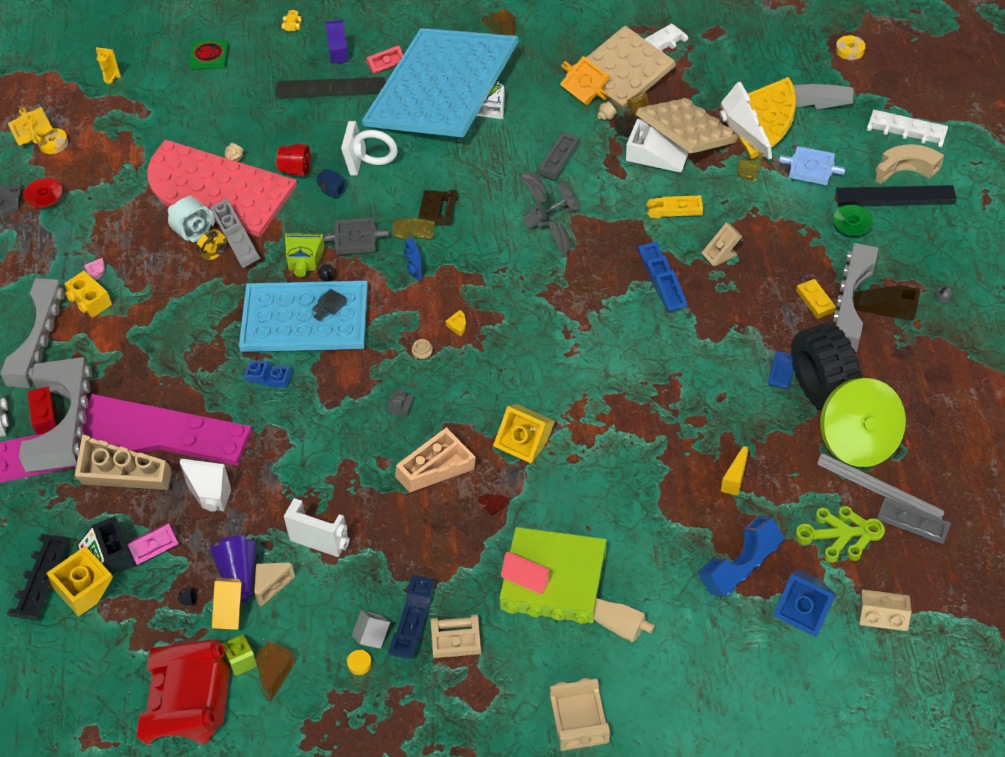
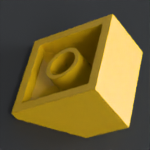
(523, 432)
(80, 580)

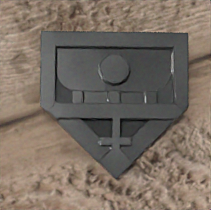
(9, 200)

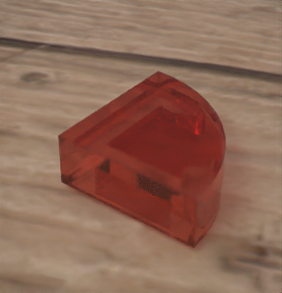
(493, 503)

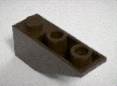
(890, 301)

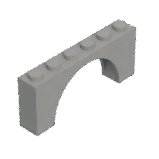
(61, 444)

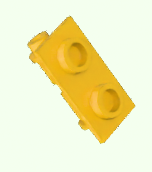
(108, 64)

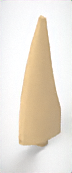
(621, 619)

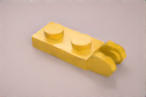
(675, 206)

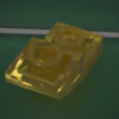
(408, 227)

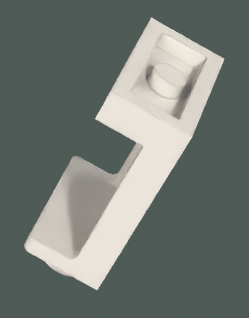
(315, 532)

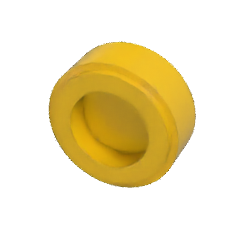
(359, 662)

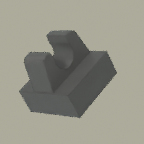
(400, 403)

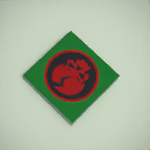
(208, 54)

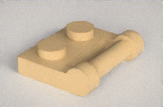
(456, 641)

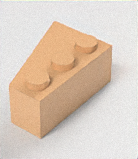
(434, 462)

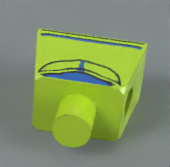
(303, 252)

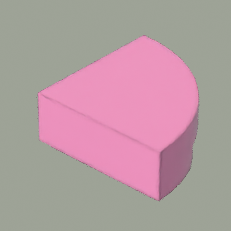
(95, 268)

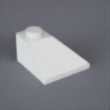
(207, 483)

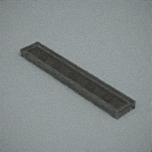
(329, 87)

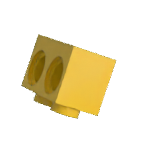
(87, 294)

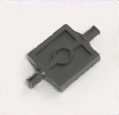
(355, 236)

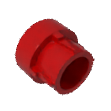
(294, 159)

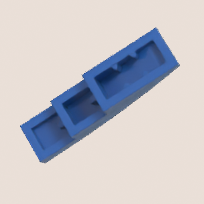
(662, 277)

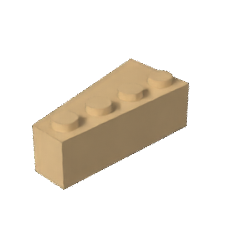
(119, 467)

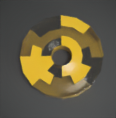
(211, 244)

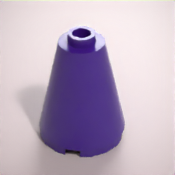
(236, 560)

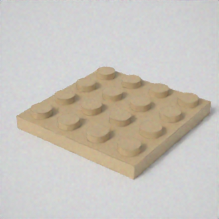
(630, 64)
(687, 125)

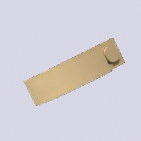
(909, 157)

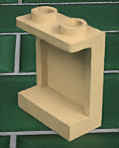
(579, 714)

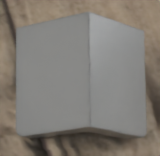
(370, 629)

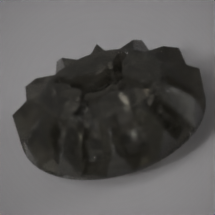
(622, 122)

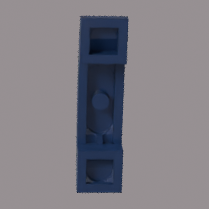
(413, 617)

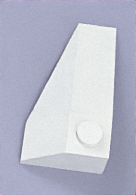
(743, 120)

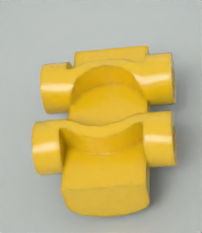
(292, 21)

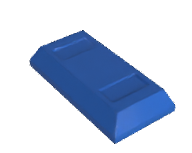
(781, 370)

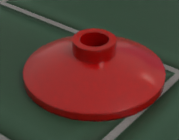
(43, 192)

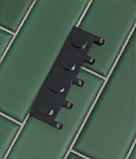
(38, 585)

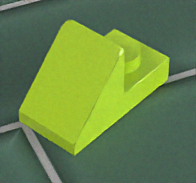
(239, 654)

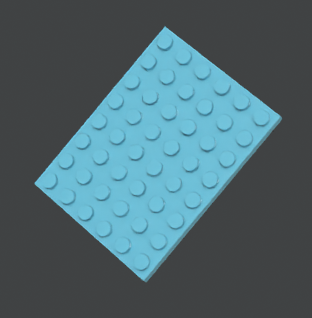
(441, 82)

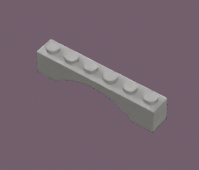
(861, 267)
(19, 365)

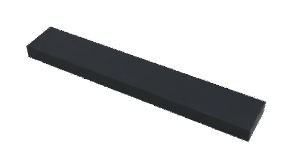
(896, 195)

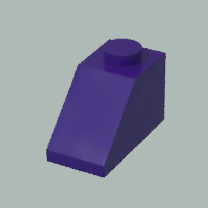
(337, 41)

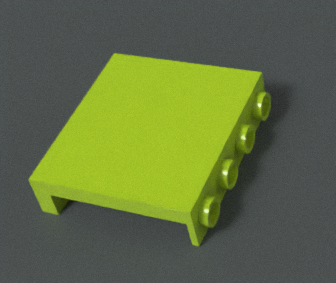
(573, 572)

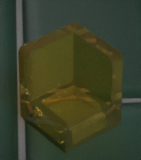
(749, 169)

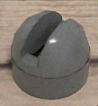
(946, 296)

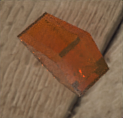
(501, 23)
(273, 667)

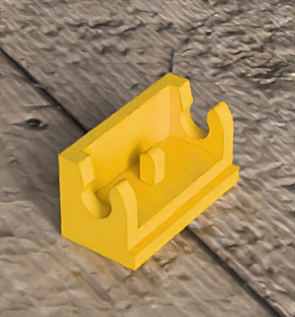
(226, 603)

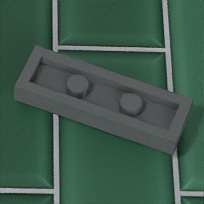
(558, 156)
(914, 520)

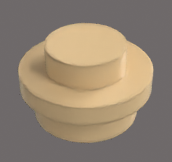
(422, 349)

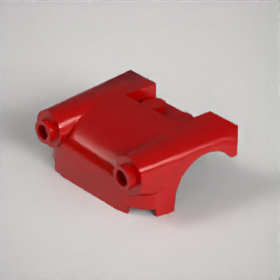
(185, 691)

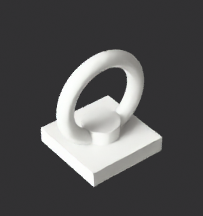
(354, 147)

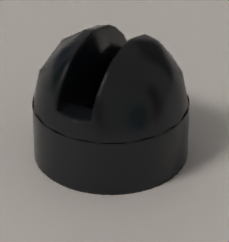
(326, 272)
(187, 596)

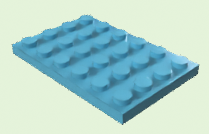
(283, 320)

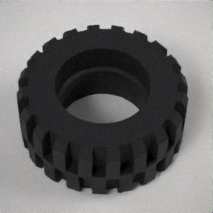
(823, 361)

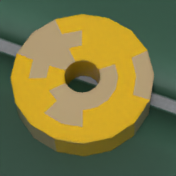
(850, 47)
(53, 142)

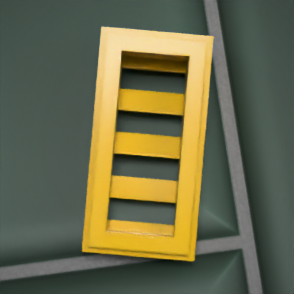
(733, 478)

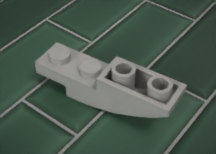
(235, 233)

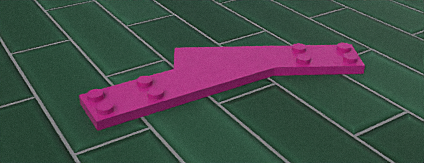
(144, 430)

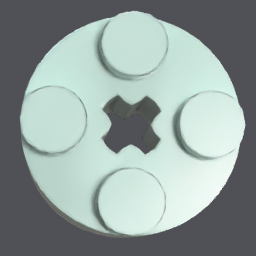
(190, 218)

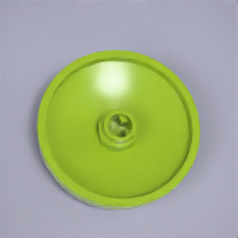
(862, 422)

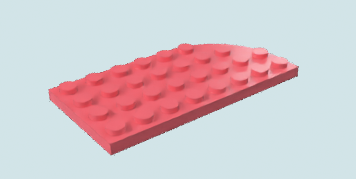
(252, 192)

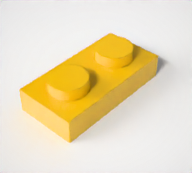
(816, 298)

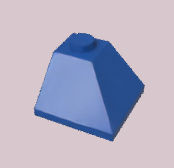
(805, 602)

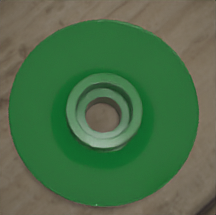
(853, 220)

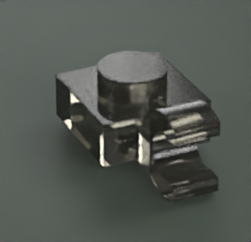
(330, 302)

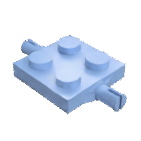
(812, 165)

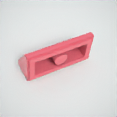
(384, 59)
(525, 573)

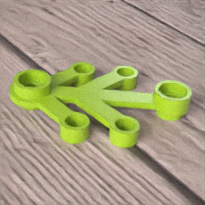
(842, 532)

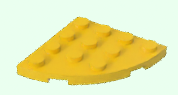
(774, 110)

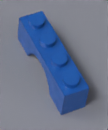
(760, 540)

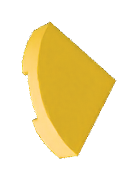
(457, 323)

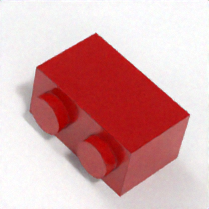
(42, 410)

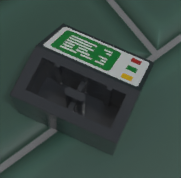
(107, 545)

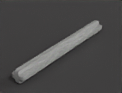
(876, 485)

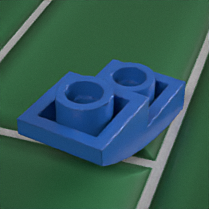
(414, 259)
(265, 374)

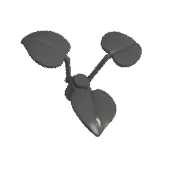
(537, 216)

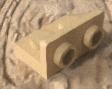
(885, 610)

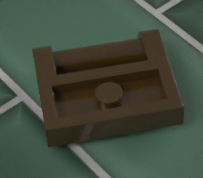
(432, 204)

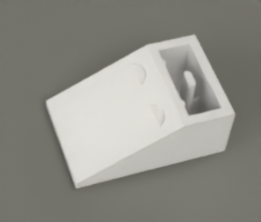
(654, 149)

